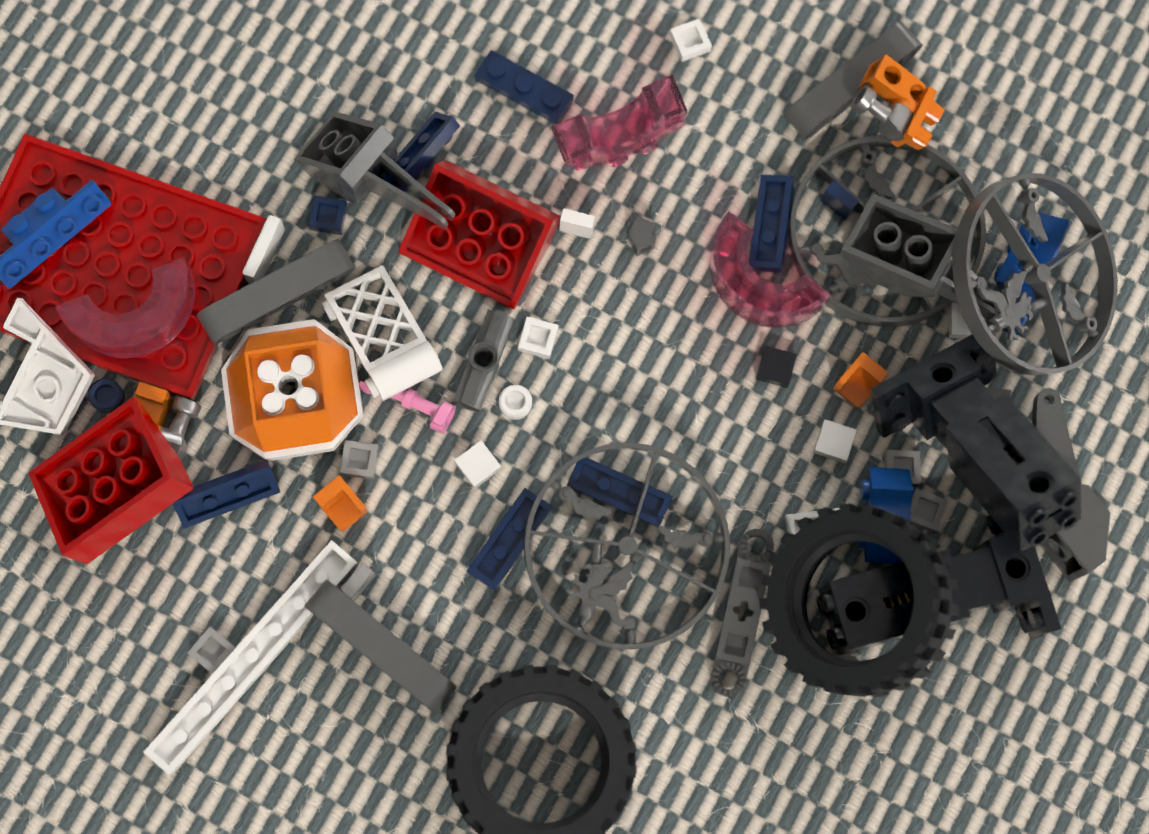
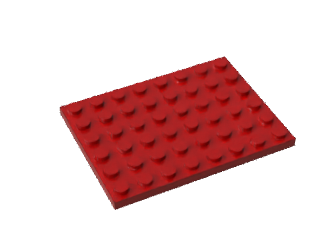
(116, 254)

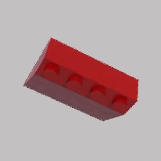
(489, 242)
(109, 482)

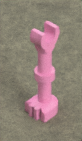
(441, 414)

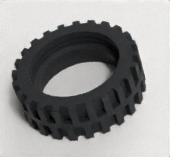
(790, 585)
(535, 685)

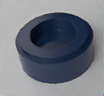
(106, 395)

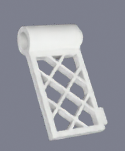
(397, 368)

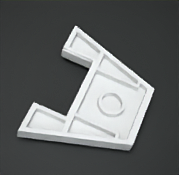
(49, 379)

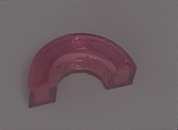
(624, 132)
(752, 296)
(144, 328)

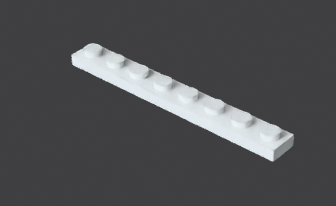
(247, 661)

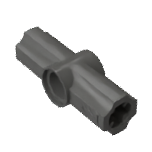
(491, 342)

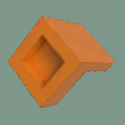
(859, 379)
(340, 503)

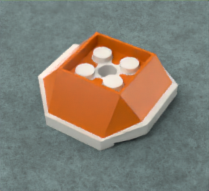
(299, 423)

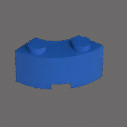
(891, 491)

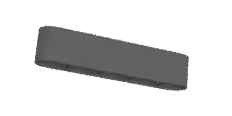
(839, 89)
(275, 291)
(380, 646)

